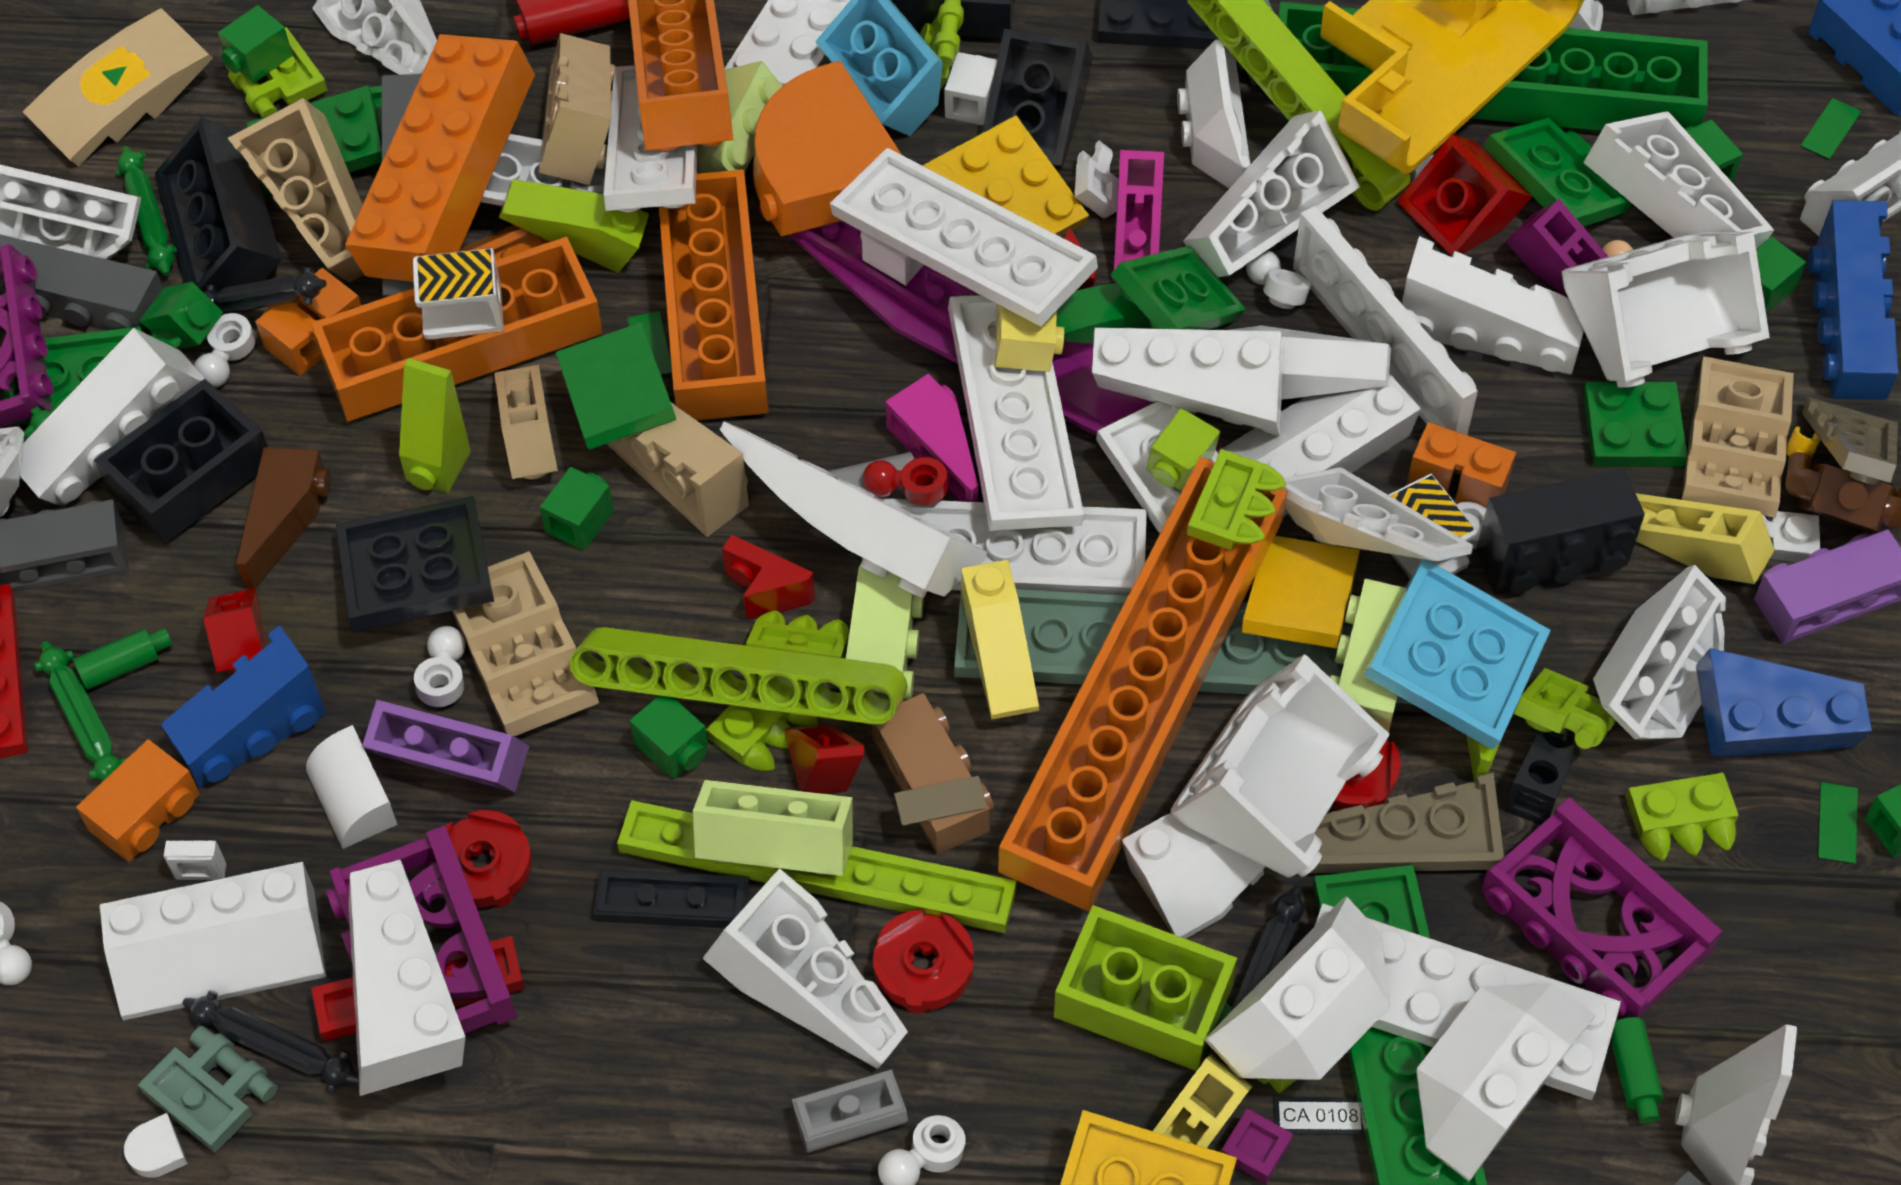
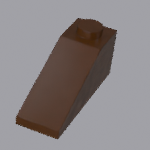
(281, 508)

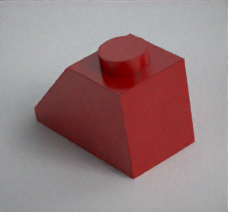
(234, 627)

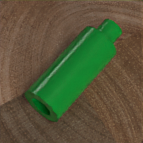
(120, 657)
(1637, 1068)

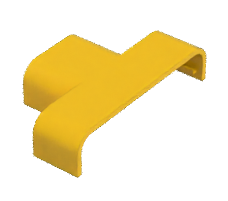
(1434, 65)

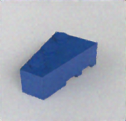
(1776, 708)

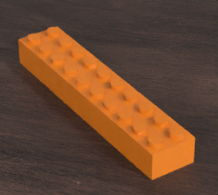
(1132, 705)

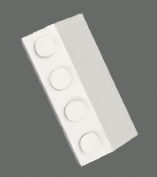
(1868, 179)
(1333, 431)
(213, 936)

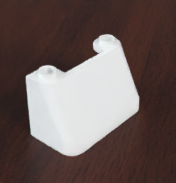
(1669, 302)
(1281, 768)

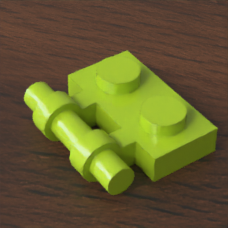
(943, 35)
(290, 80)
(1562, 703)

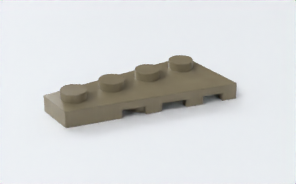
(1855, 439)
(1431, 831)

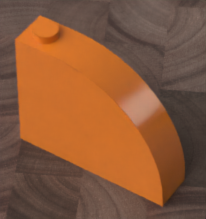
(812, 146)

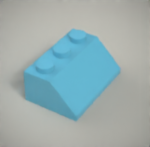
(886, 62)

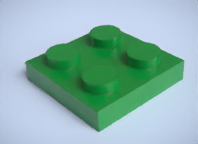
(1634, 425)

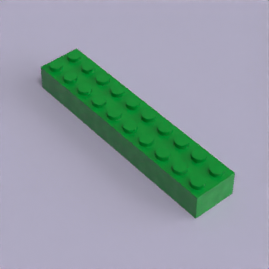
(1575, 82)

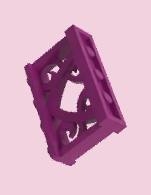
(24, 346)
(445, 881)
(1578, 952)

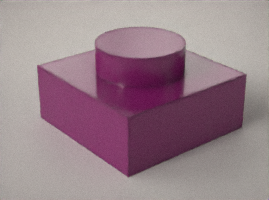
(1257, 1145)

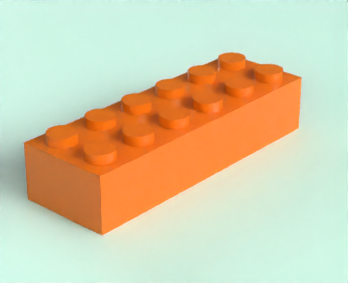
(679, 74)
(441, 155)
(713, 301)
(543, 308)

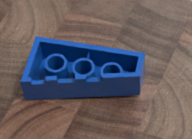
(1855, 301)

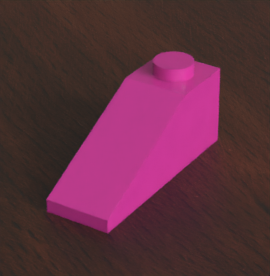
(1138, 205)
(930, 425)

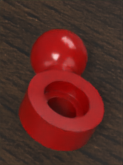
(883, 479)

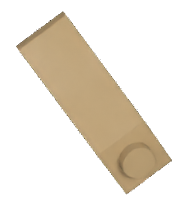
(525, 423)

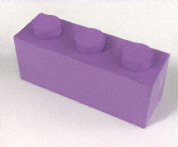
(1831, 586)
(445, 745)

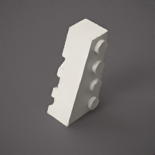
(1672, 178)
(1266, 202)
(1490, 311)
(1198, 370)
(108, 405)
(400, 995)

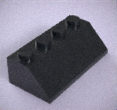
(216, 210)

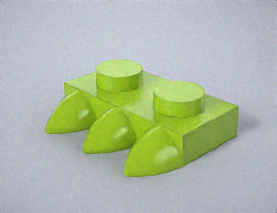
(1231, 497)
(800, 635)
(746, 730)
(1684, 811)

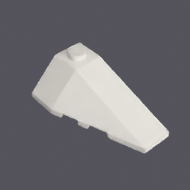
(1187, 874)
(795, 965)
(1733, 1106)

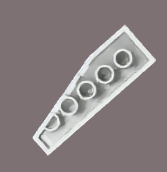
(868, 526)

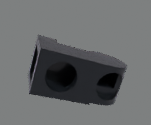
(1541, 776)

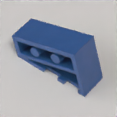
(1866, 38)
(246, 713)

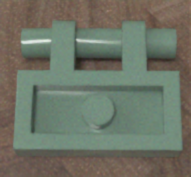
(199, 1101)

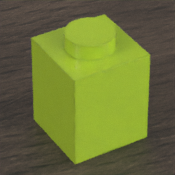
(1179, 449)

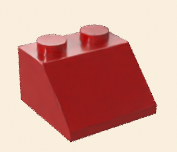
(1463, 196)

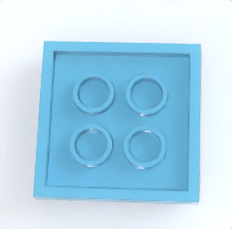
(1457, 653)

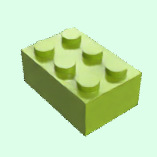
(1144, 987)

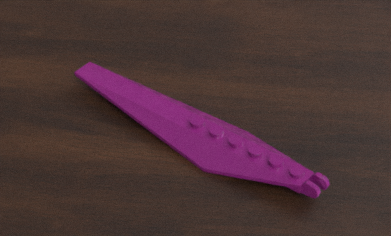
(923, 316)

